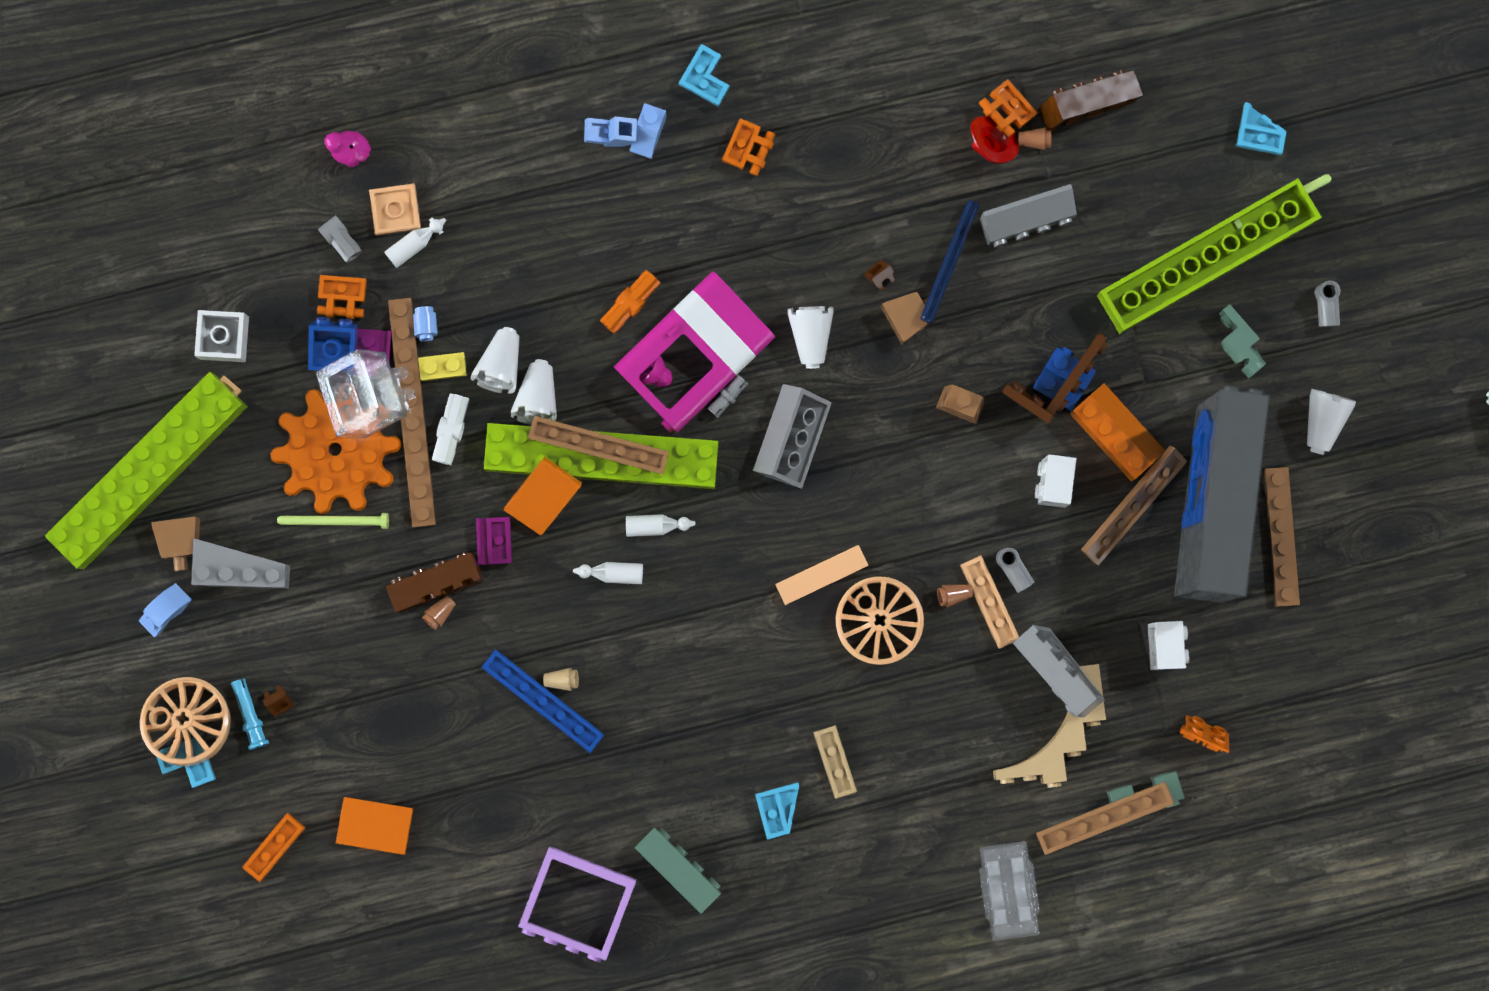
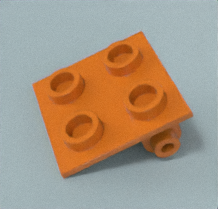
(1215, 737)

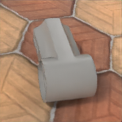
(337, 235)
(1328, 307)
(1015, 571)

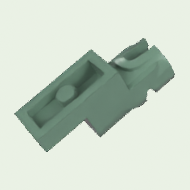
(1239, 342)

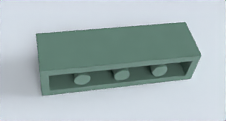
(678, 870)

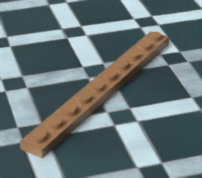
(414, 423)

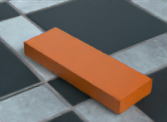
(273, 847)

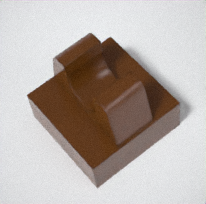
(879, 273)
(278, 702)

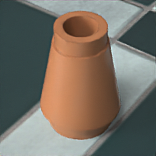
(1036, 138)
(953, 594)
(438, 613)

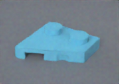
(1259, 132)
(777, 809)

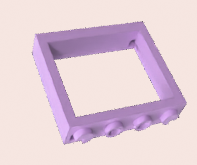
(590, 867)

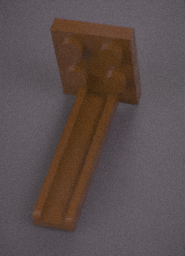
(1036, 404)

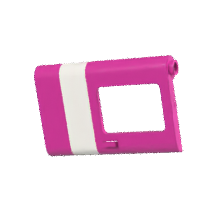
(718, 327)

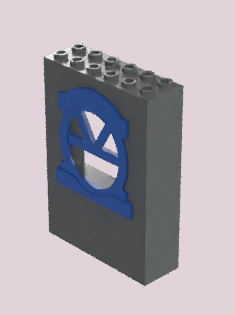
(1221, 496)

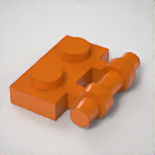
(1012, 103)
(742, 143)
(341, 289)

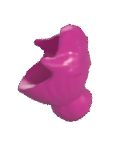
(339, 147)
(659, 375)

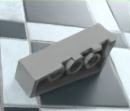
(227, 567)
(1059, 670)

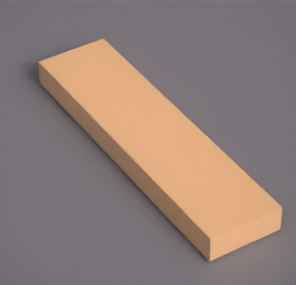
(821, 575)
(989, 602)

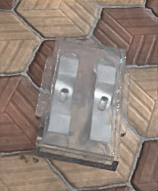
(1009, 891)

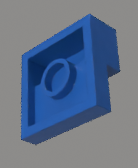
(330, 342)
(1056, 372)

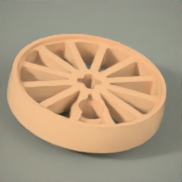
(872, 611)
(184, 731)

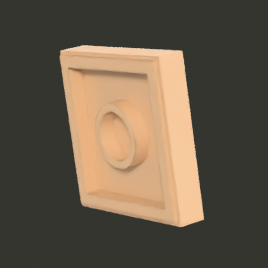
(395, 209)

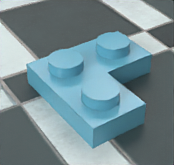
(699, 78)
(197, 774)

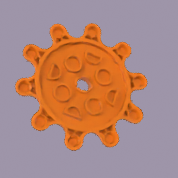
(328, 474)

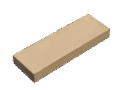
(835, 762)

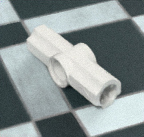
(450, 429)

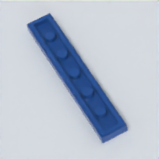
(543, 701)

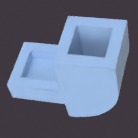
(612, 132)
(164, 608)

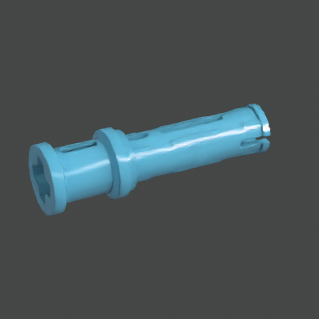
(252, 725)

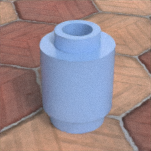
(425, 323)

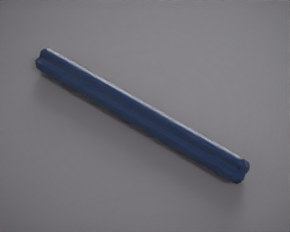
(949, 261)

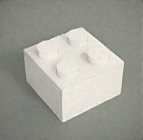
(221, 336)
(1056, 481)
(1167, 645)

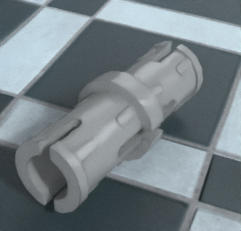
(727, 396)

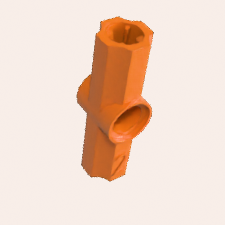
(630, 302)

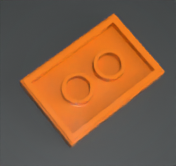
(542, 496)
(374, 825)

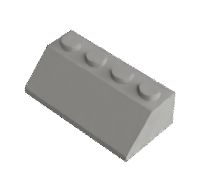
(1028, 215)
(792, 436)

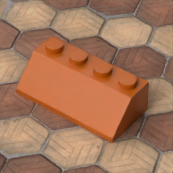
(1117, 432)

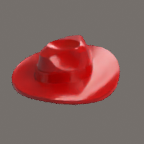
(992, 143)

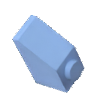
(648, 130)

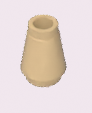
(562, 679)

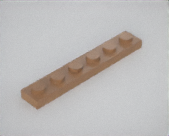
(598, 445)
(1134, 505)
(1281, 537)
(1105, 817)

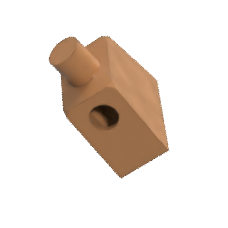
(905, 315)
(961, 403)
(176, 539)

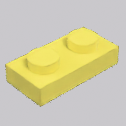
(442, 366)

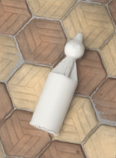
(413, 242)
(654, 525)
(613, 572)

